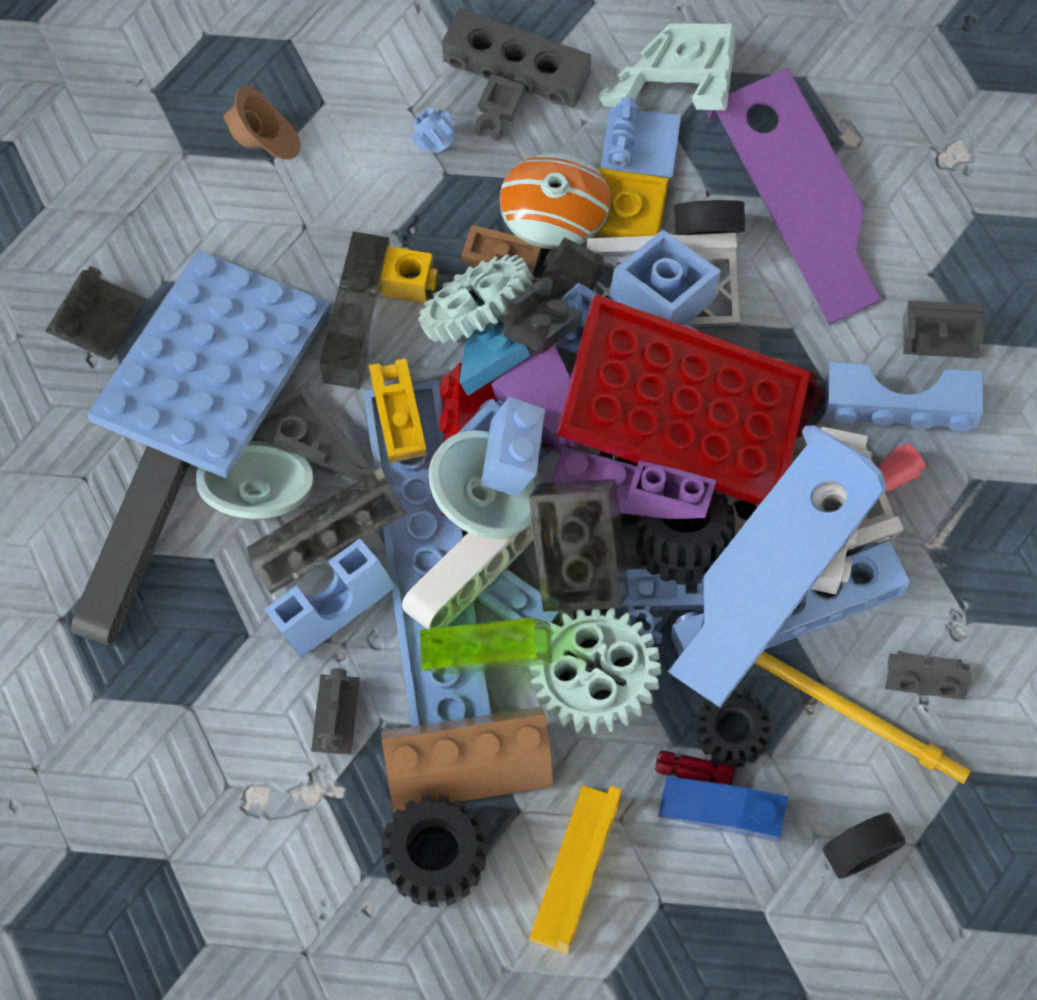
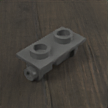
(943, 678)
(335, 713)

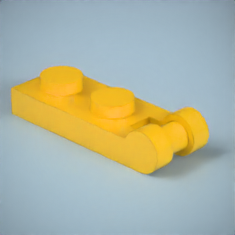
(398, 411)

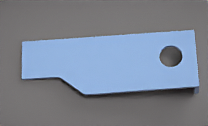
(775, 563)

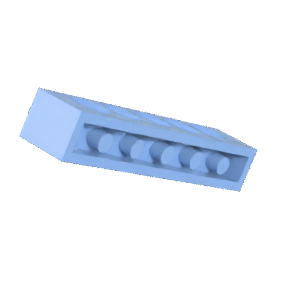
(875, 561)

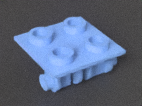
(640, 140)

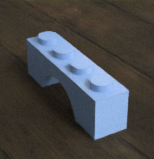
(857, 396)

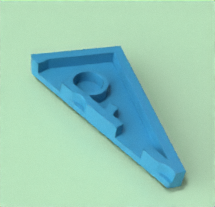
(488, 356)

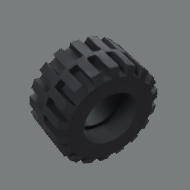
(683, 555)
(427, 818)

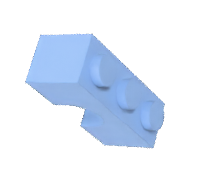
(355, 587)

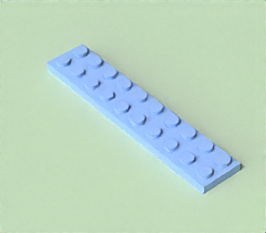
(412, 548)

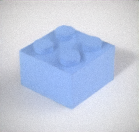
(665, 280)

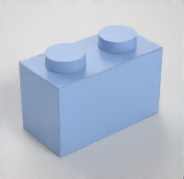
(513, 447)

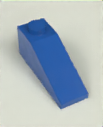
(724, 807)

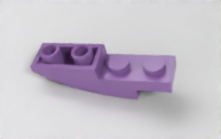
(642, 489)

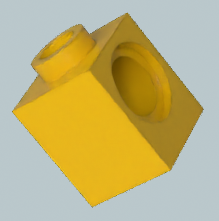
(404, 261)

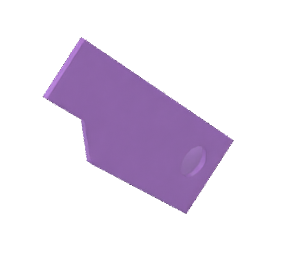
(803, 192)

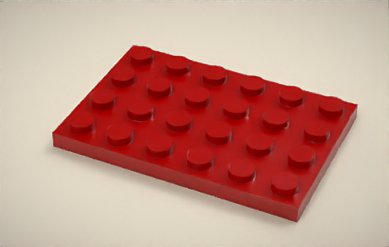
(683, 400)

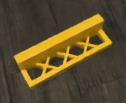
(575, 868)

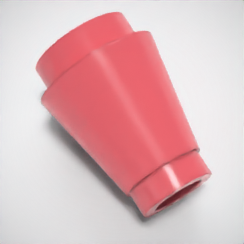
(901, 466)

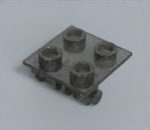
(96, 314)

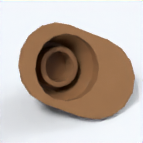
(260, 126)

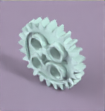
(456, 312)
(575, 697)

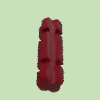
(693, 768)

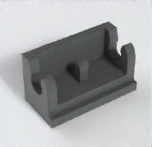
(943, 329)

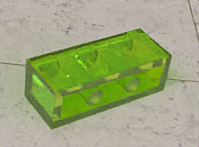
(486, 646)

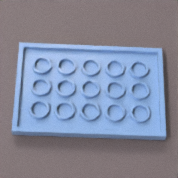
(210, 363)

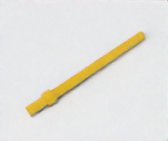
(929, 755)

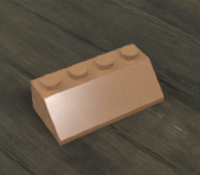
(468, 757)

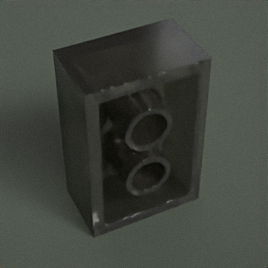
(579, 545)

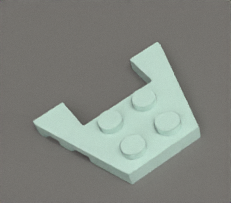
(682, 54)

